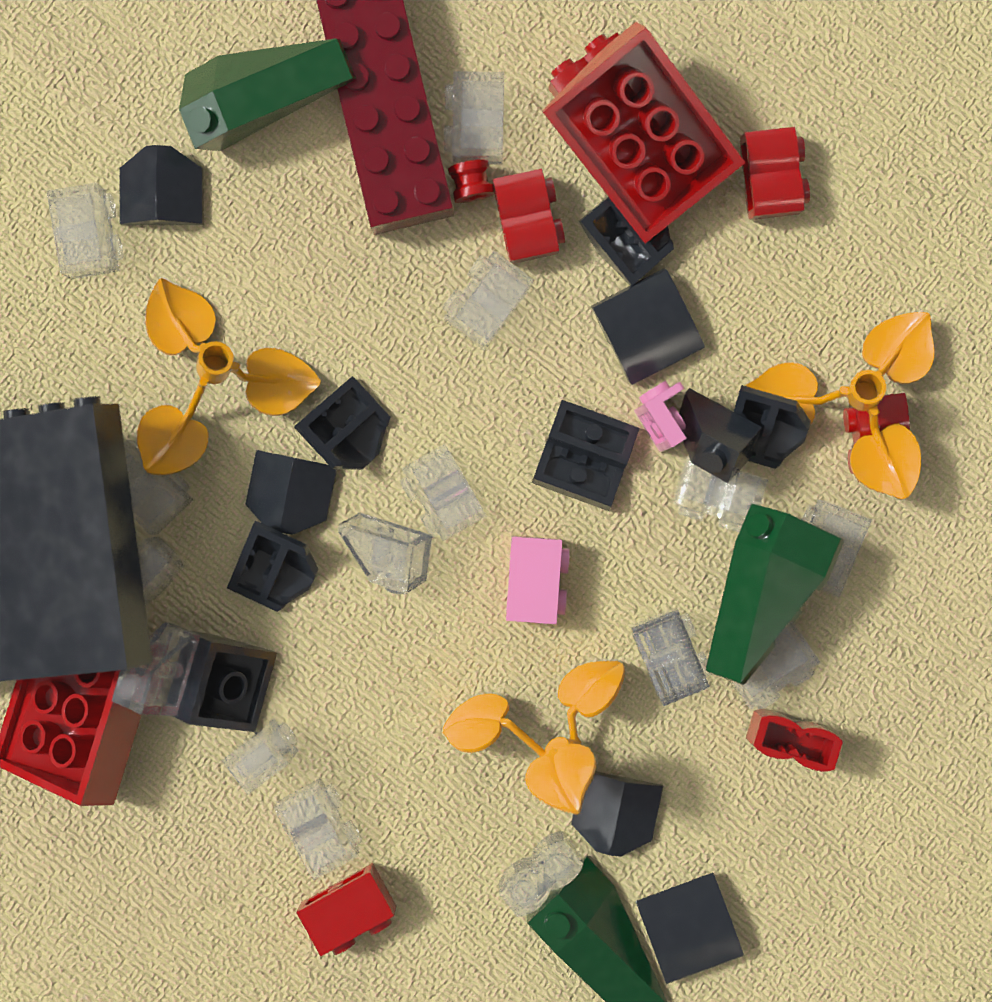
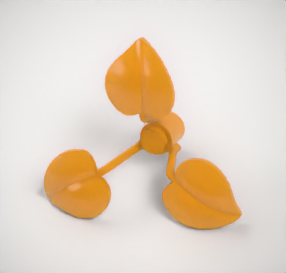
(181, 320)
(905, 352)
(565, 765)

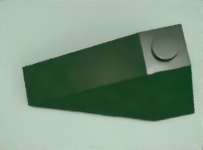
(255, 88)
(768, 581)
(596, 938)

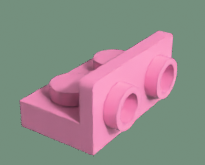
(661, 423)

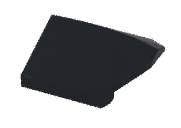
(161, 188)
(620, 243)
(782, 424)
(346, 427)
(289, 492)
(273, 568)
(618, 813)

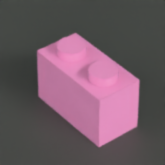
(535, 580)

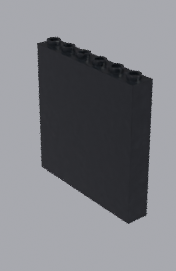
(68, 545)

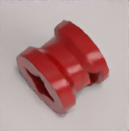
(471, 181)

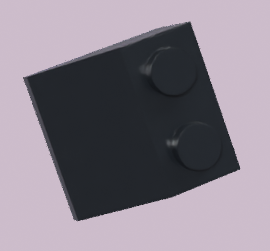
(226, 684)

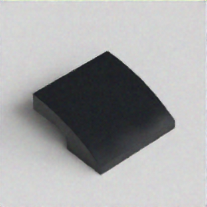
(648, 326)
(585, 455)
(689, 928)

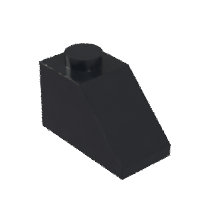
(716, 436)

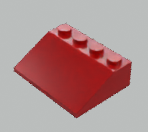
(642, 132)
(69, 736)

